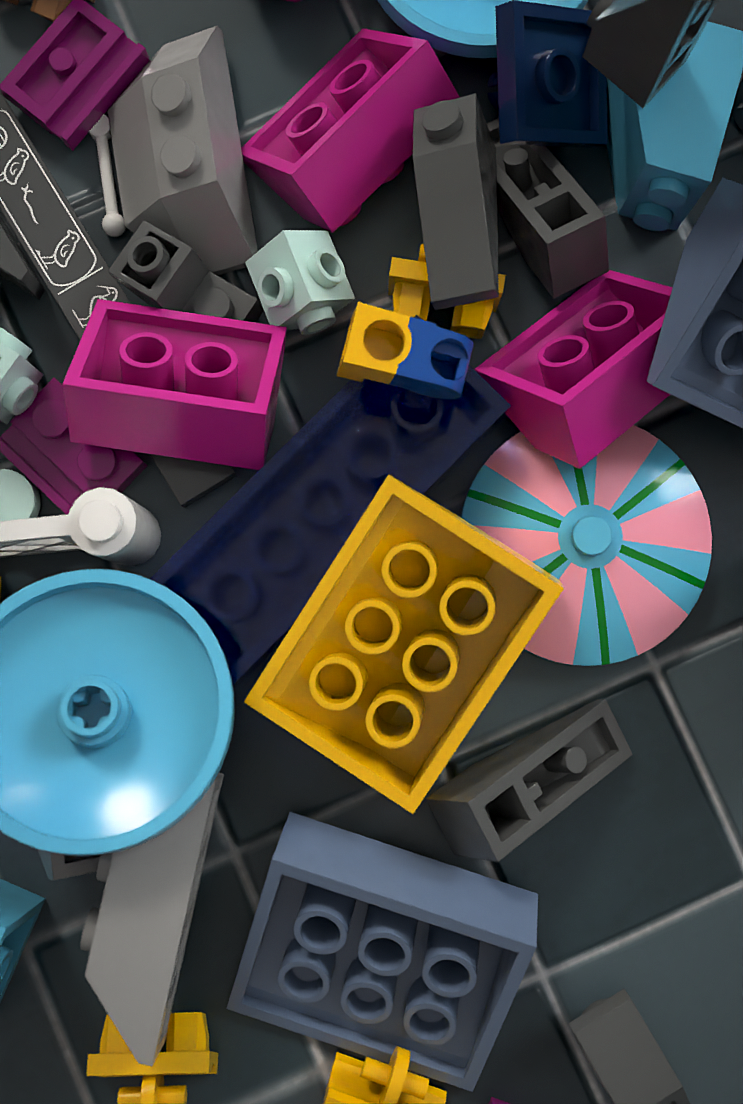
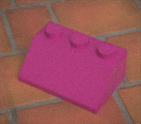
(348, 126)
(583, 367)
(175, 384)

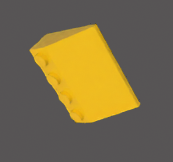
(403, 643)

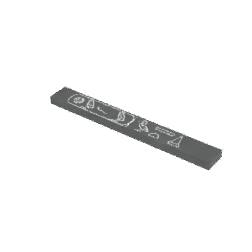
(74, 269)

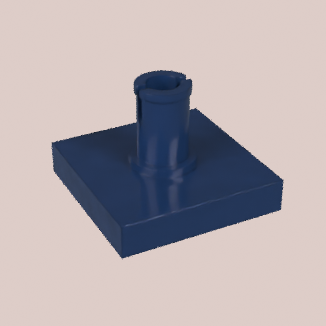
(542, 79)

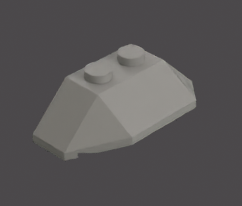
(184, 153)
(145, 925)

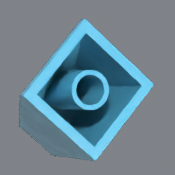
(670, 148)

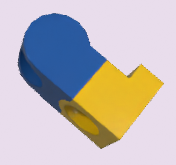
(405, 353)

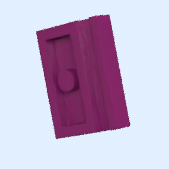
(74, 72)
(63, 469)

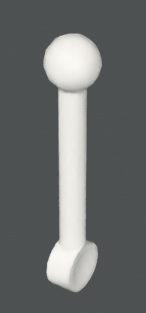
(112, 222)

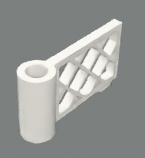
(98, 523)

